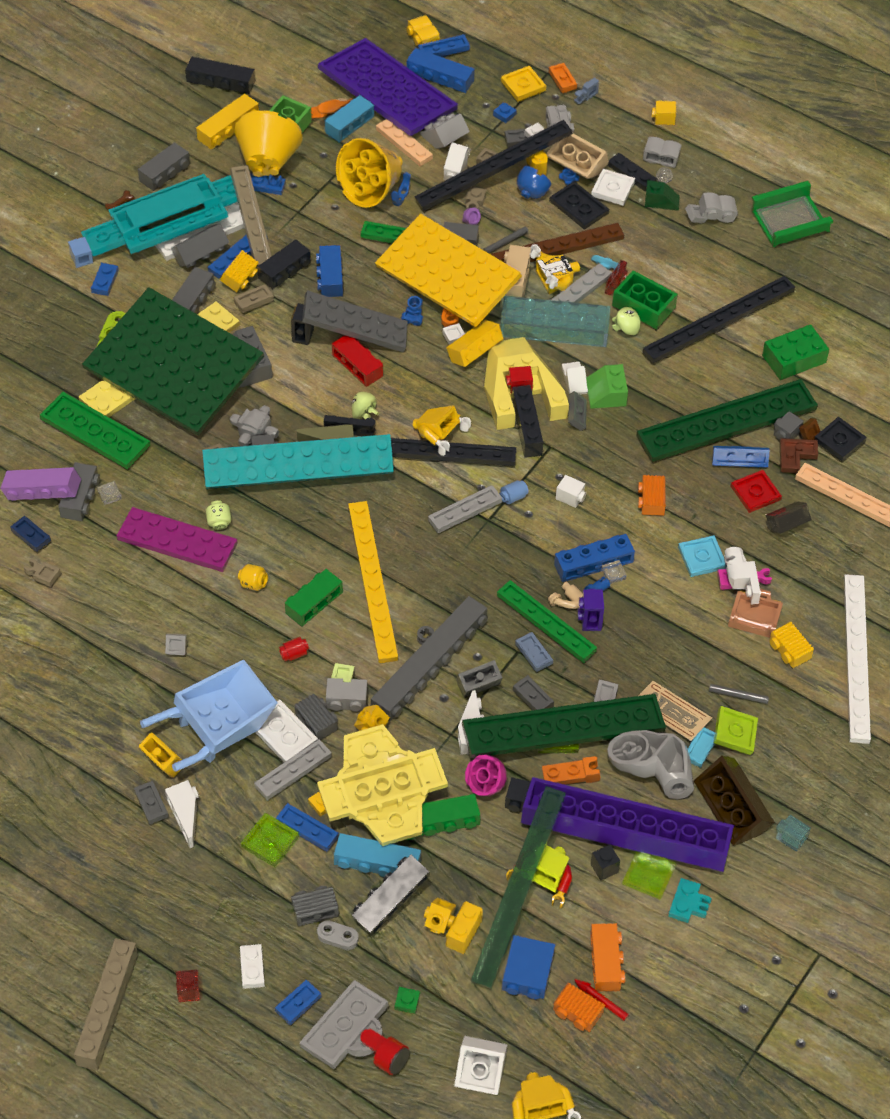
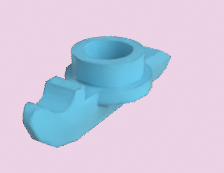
(606, 262)

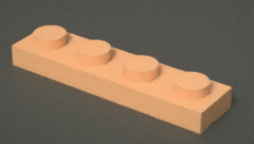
(404, 142)

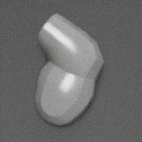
(655, 755)

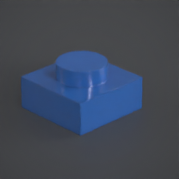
(504, 112)

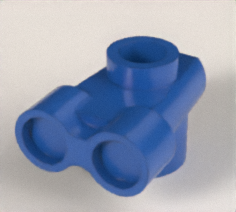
(413, 311)

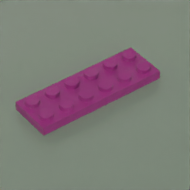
(177, 539)

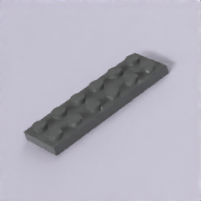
(354, 321)

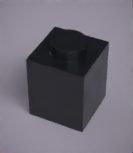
(516, 794)
(605, 862)

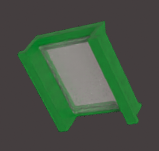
(789, 214)

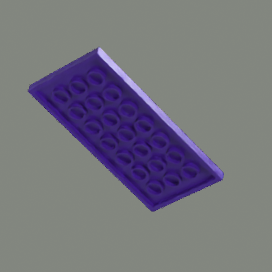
(388, 85)

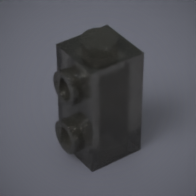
(788, 517)

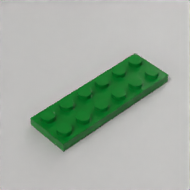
(95, 430)

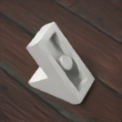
(575, 377)

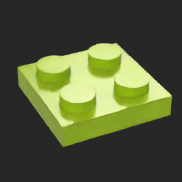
(735, 730)

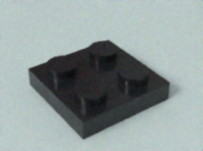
(840, 439)

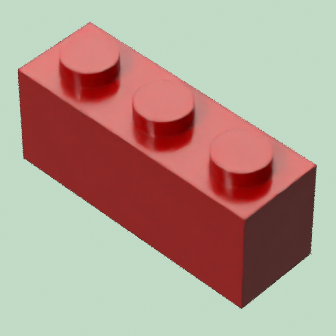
(357, 360)

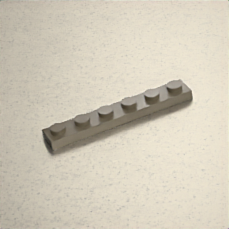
(250, 213)

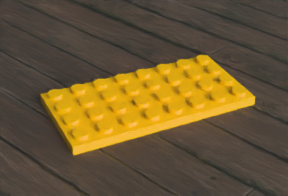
(448, 270)

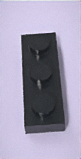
(626, 167)

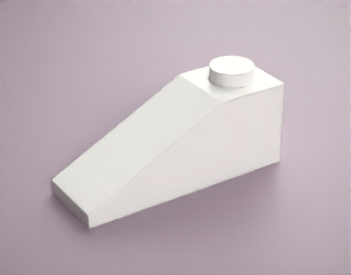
(184, 807)

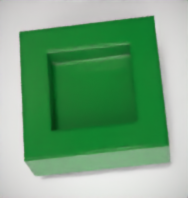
(407, 1000)

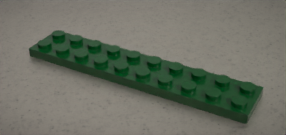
(725, 420)
(562, 725)

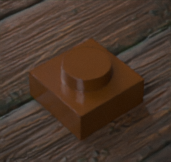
(809, 429)

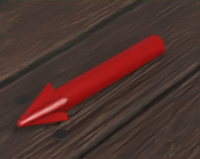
(586, 987)

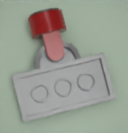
(353, 1029)

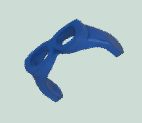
(404, 186)

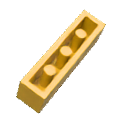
(222, 124)

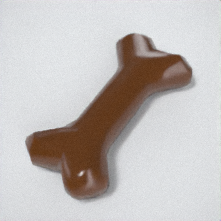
(125, 198)

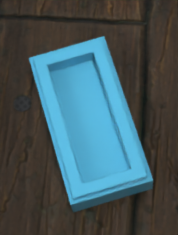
(701, 747)

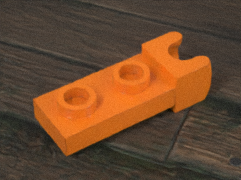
(573, 771)

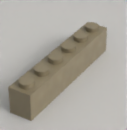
(106, 1004)

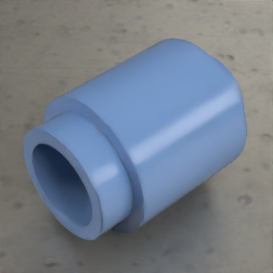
(513, 491)

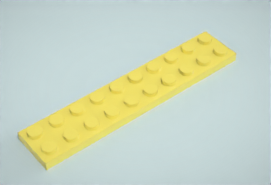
(109, 399)

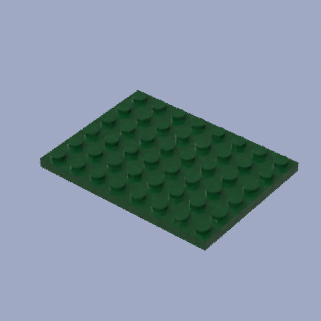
(173, 360)

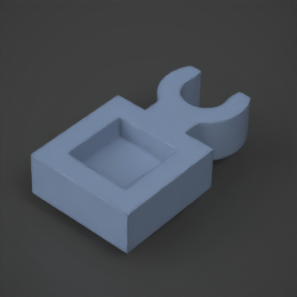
(588, 91)

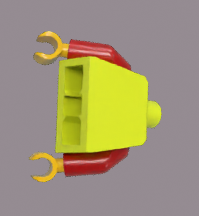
(553, 872)

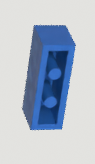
(329, 271)

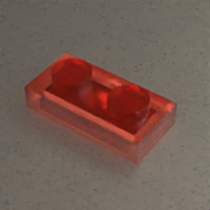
(615, 278)

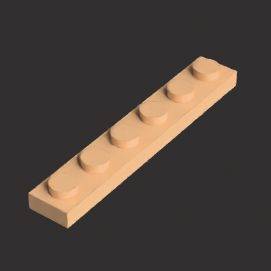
(844, 493)

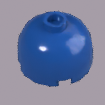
(532, 184)

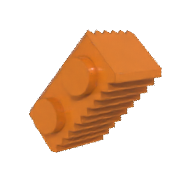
(652, 495)
(578, 1008)

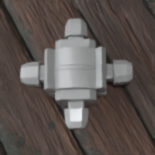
(253, 424)

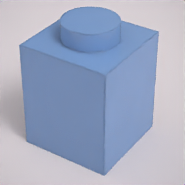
(80, 252)

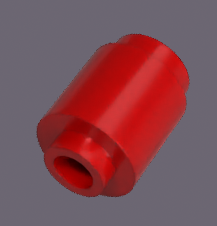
(294, 649)

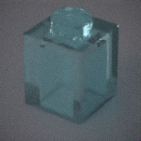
(792, 832)

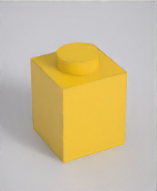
(664, 112)

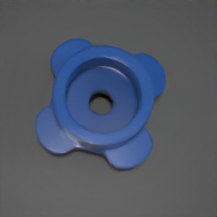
(568, 176)

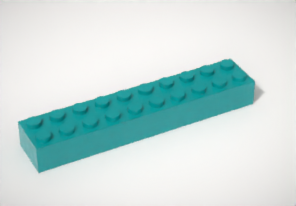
(297, 461)

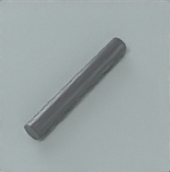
(506, 240)
(739, 693)

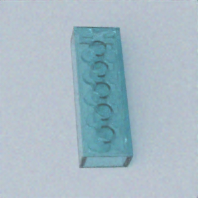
(555, 321)

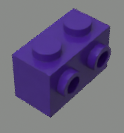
(591, 610)

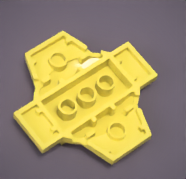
(382, 785)

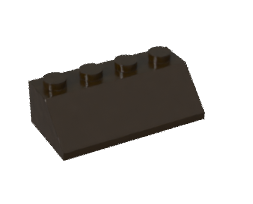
(734, 799)

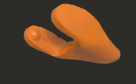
(328, 107)

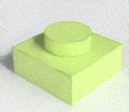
(343, 672)

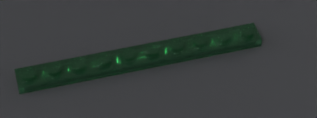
(518, 888)

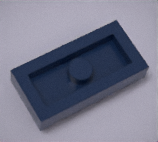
(30, 533)

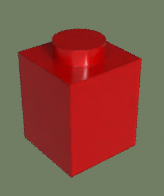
(519, 377)

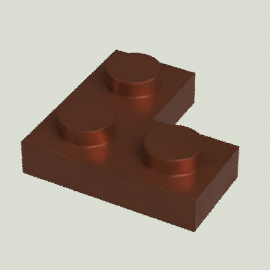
(795, 449)

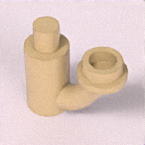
(571, 592)

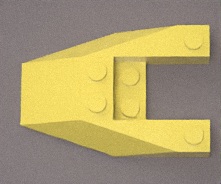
(520, 353)

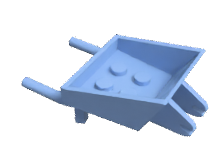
(220, 710)

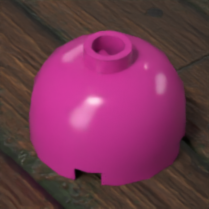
(486, 775)

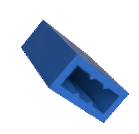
(528, 967)

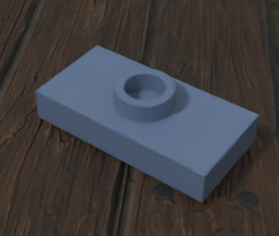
(534, 652)

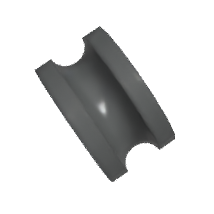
(424, 630)

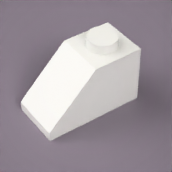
(456, 160)

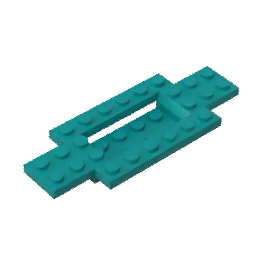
(156, 206)

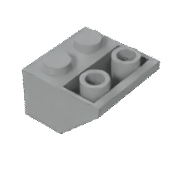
(445, 130)

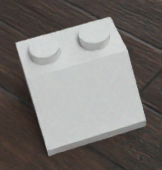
(480, 1065)

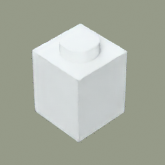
(571, 491)

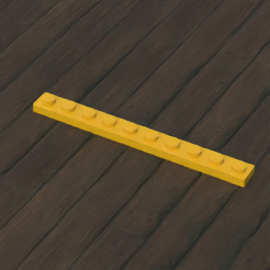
(373, 582)

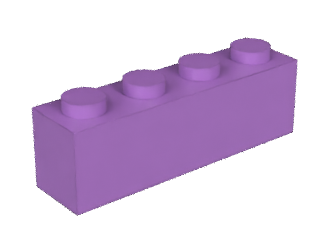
(40, 483)

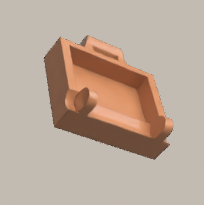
(755, 618)

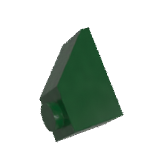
(661, 196)

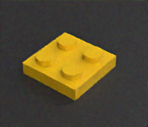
(523, 83)

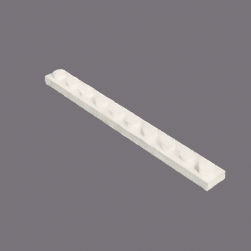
(856, 659)

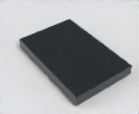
(579, 205)

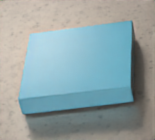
(702, 556)

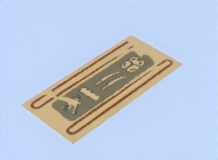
(677, 712)

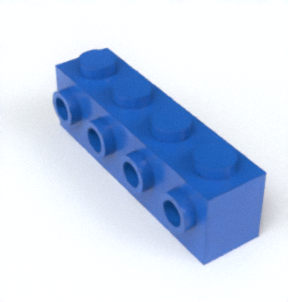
(590, 557)

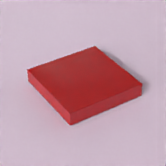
(756, 491)

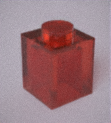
(188, 985)

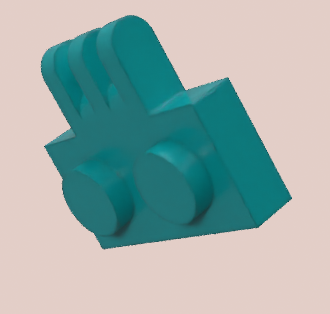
(689, 901)

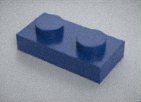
(104, 279)
(298, 1002)

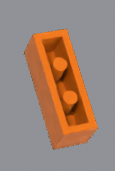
(606, 957)

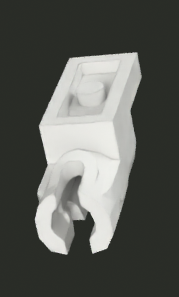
(742, 573)

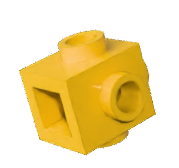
(371, 717)
(439, 915)

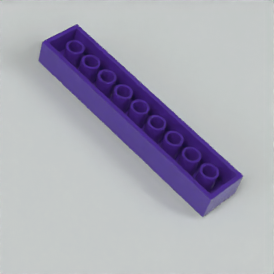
(635, 825)

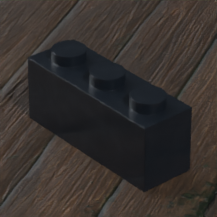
(284, 264)

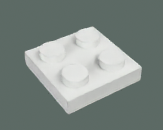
(613, 187)

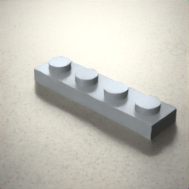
(584, 285)
(465, 509)
(293, 769)

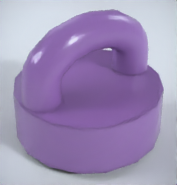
(471, 216)

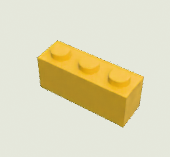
(474, 343)

